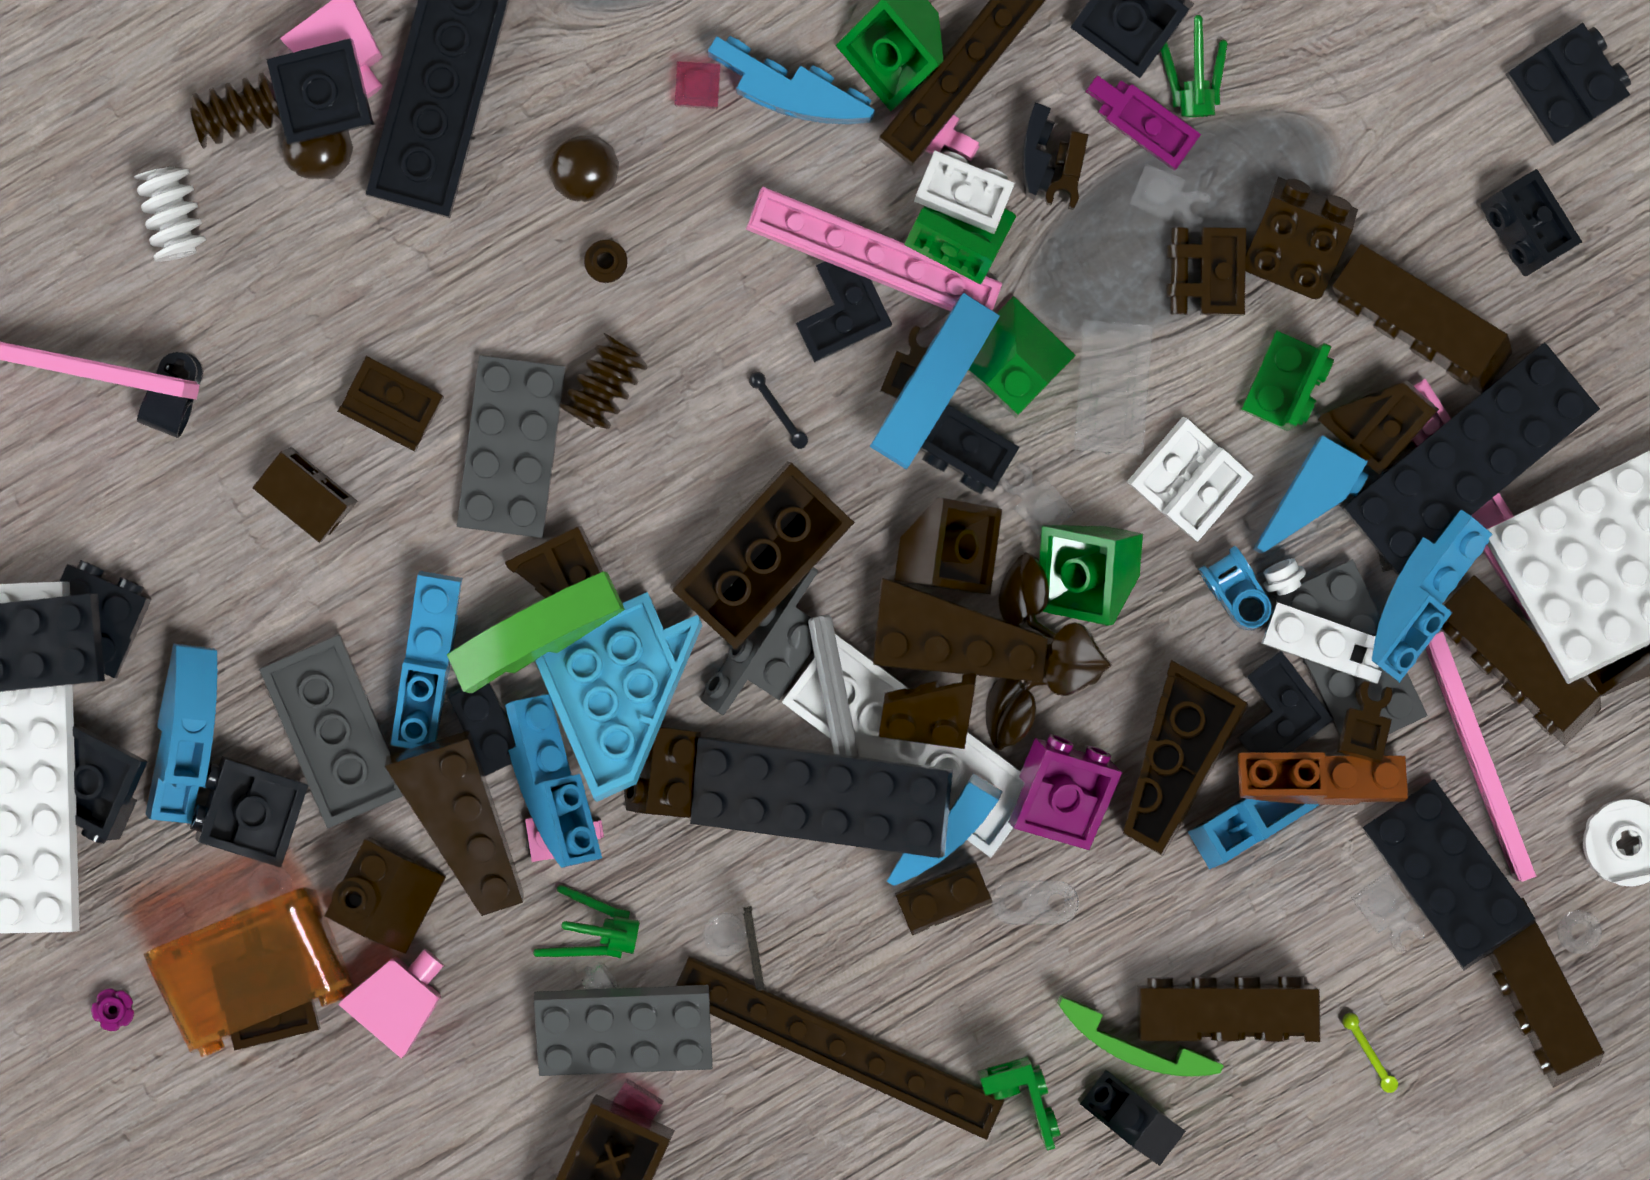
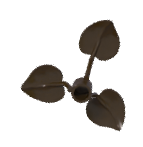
(1073, 660)

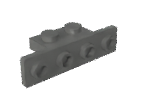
(768, 655)

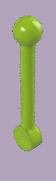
(1388, 1082)

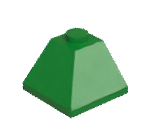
(895, 47)
(1019, 358)
(1089, 570)

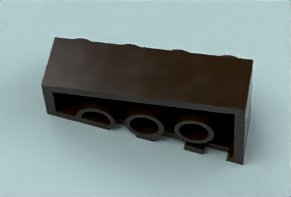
(458, 812)

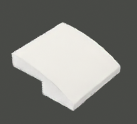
(1190, 479)

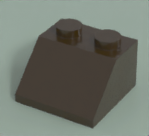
(402, 892)

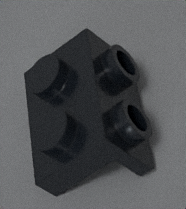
(968, 449)

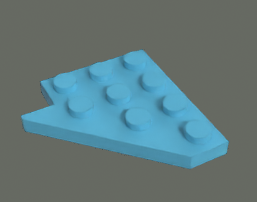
(617, 690)

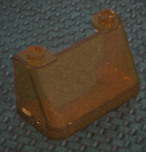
(249, 969)

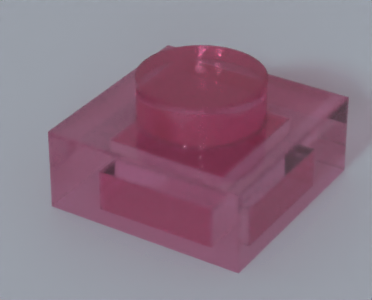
(697, 85)
(638, 1099)

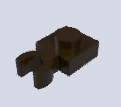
(903, 366)
(1364, 730)

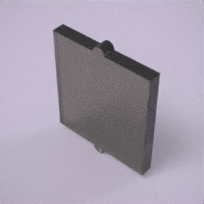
(754, 948)

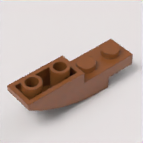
(1321, 778)

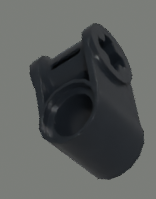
(165, 411)

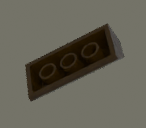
(762, 555)

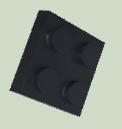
(320, 91)

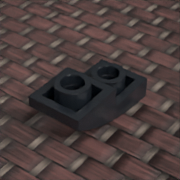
(1035, 163)

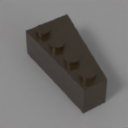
(1423, 319)
(942, 636)
(1519, 660)
(1184, 745)
(1545, 1006)
(1228, 1010)

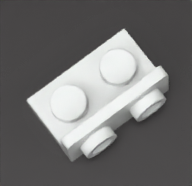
(964, 190)

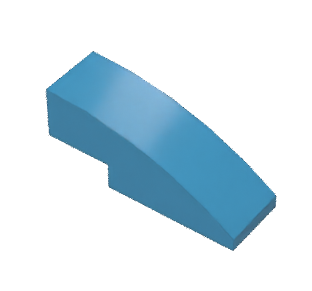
(964, 818)
(1242, 827)

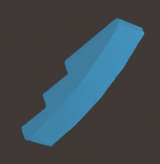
(934, 381)

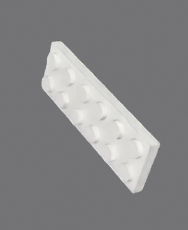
(865, 694)

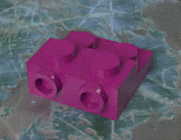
(1064, 791)

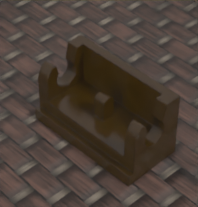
(304, 494)

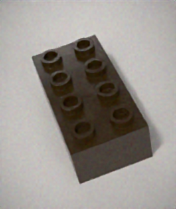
(615, 1145)

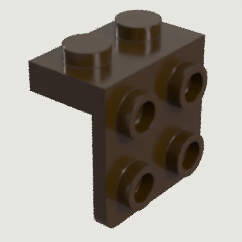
(1300, 238)

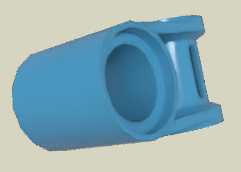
(1236, 587)

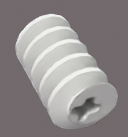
(169, 212)

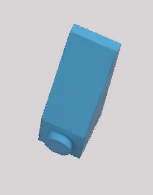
(1320, 484)

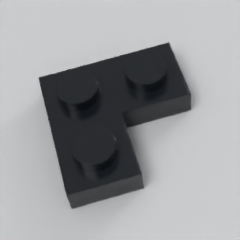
(851, 319)
(1294, 709)
(488, 726)

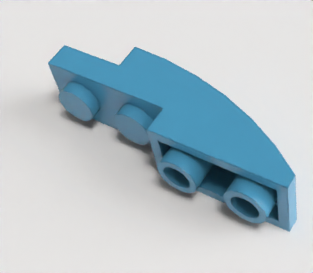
(805, 97)
(1415, 604)
(426, 660)
(186, 734)
(545, 780)

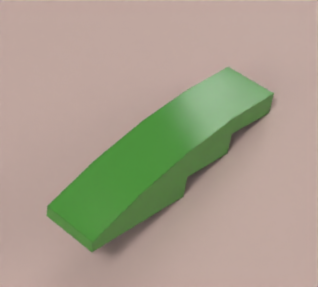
(535, 631)

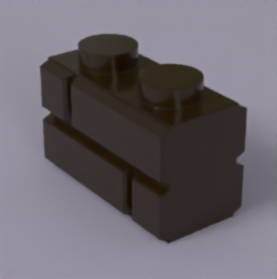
(943, 897)

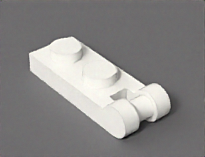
(1320, 641)

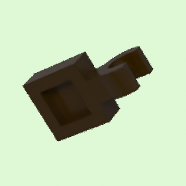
(1071, 158)

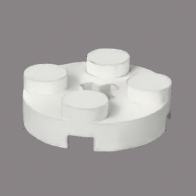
(1601, 836)

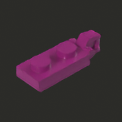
(1144, 121)

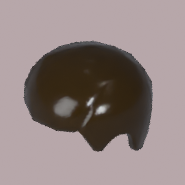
(319, 157)
(584, 168)

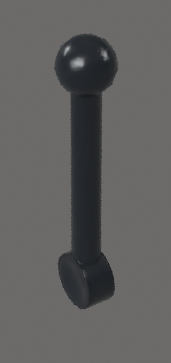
(757, 381)

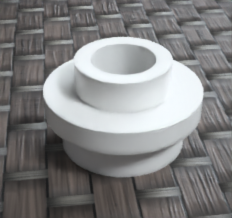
(1283, 577)

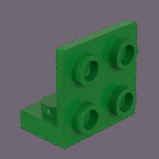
(957, 243)
(1286, 381)
(1004, 1082)

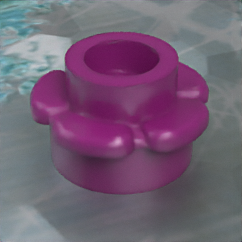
(121, 1001)

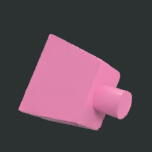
(335, 23)
(396, 1001)

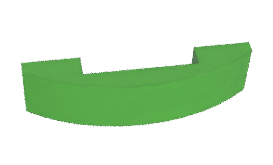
(1185, 1063)

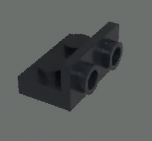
(1530, 223)

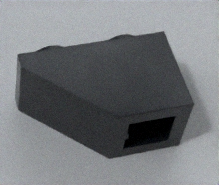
(1132, 1118)

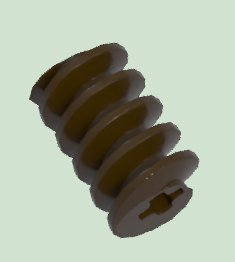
(234, 110)
(604, 384)

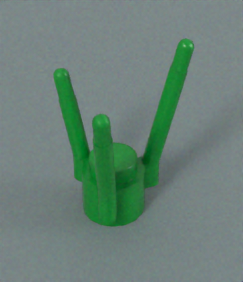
(1197, 97)
(617, 933)

